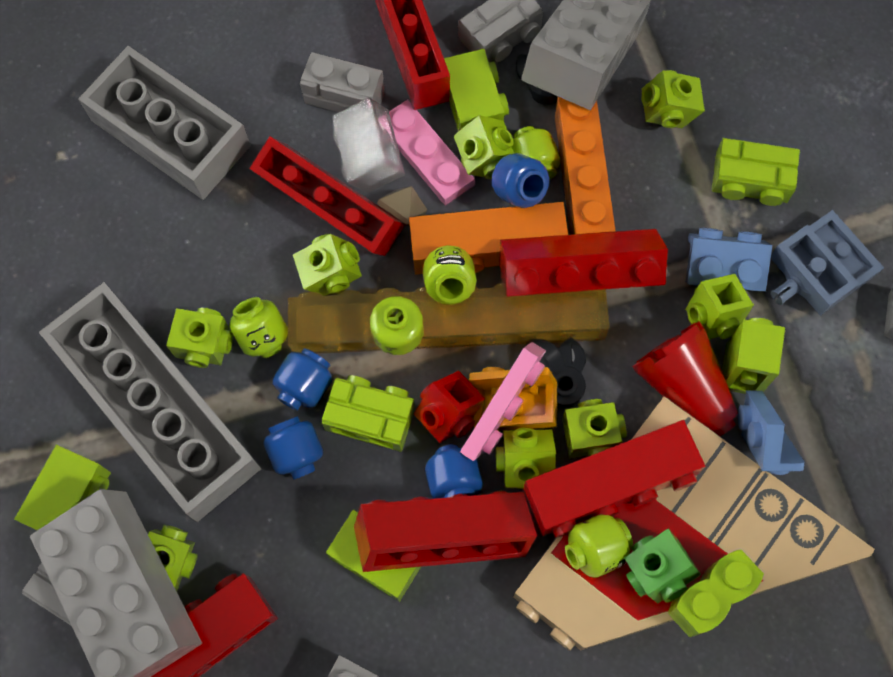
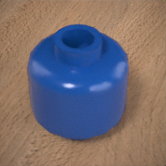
(520, 180)
(302, 379)
(293, 447)
(452, 473)

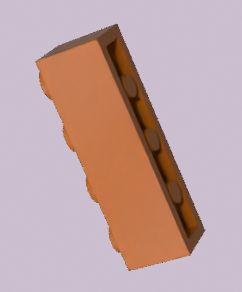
(583, 168)
(482, 230)

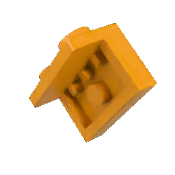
(539, 402)

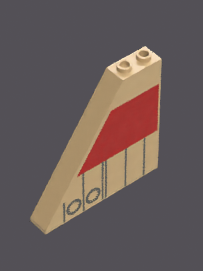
(723, 512)

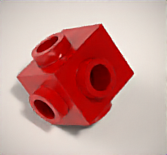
(449, 406)

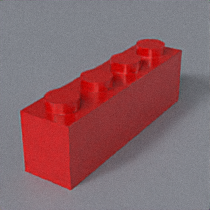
(416, 51)
(327, 196)
(583, 262)
(613, 478)
(443, 530)
(223, 625)

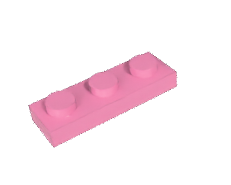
(429, 154)
(505, 402)

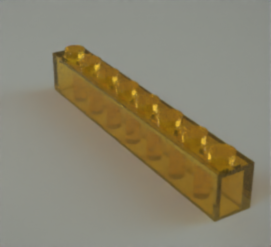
(484, 319)

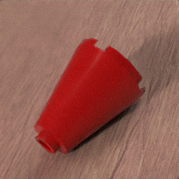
(691, 378)

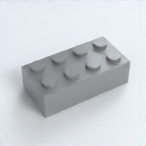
(583, 47)
(165, 122)
(114, 587)

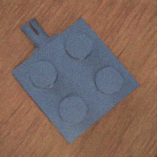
(823, 263)

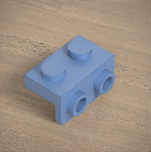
(720, 256)
(766, 436)

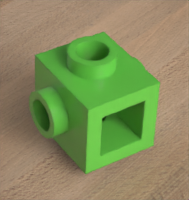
(660, 567)

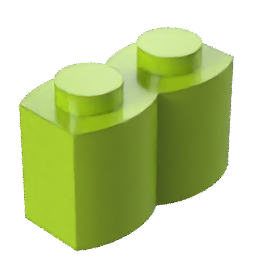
(710, 600)

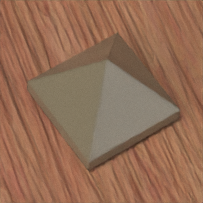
(403, 204)

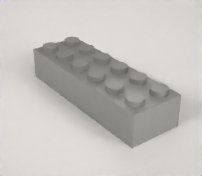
(150, 402)

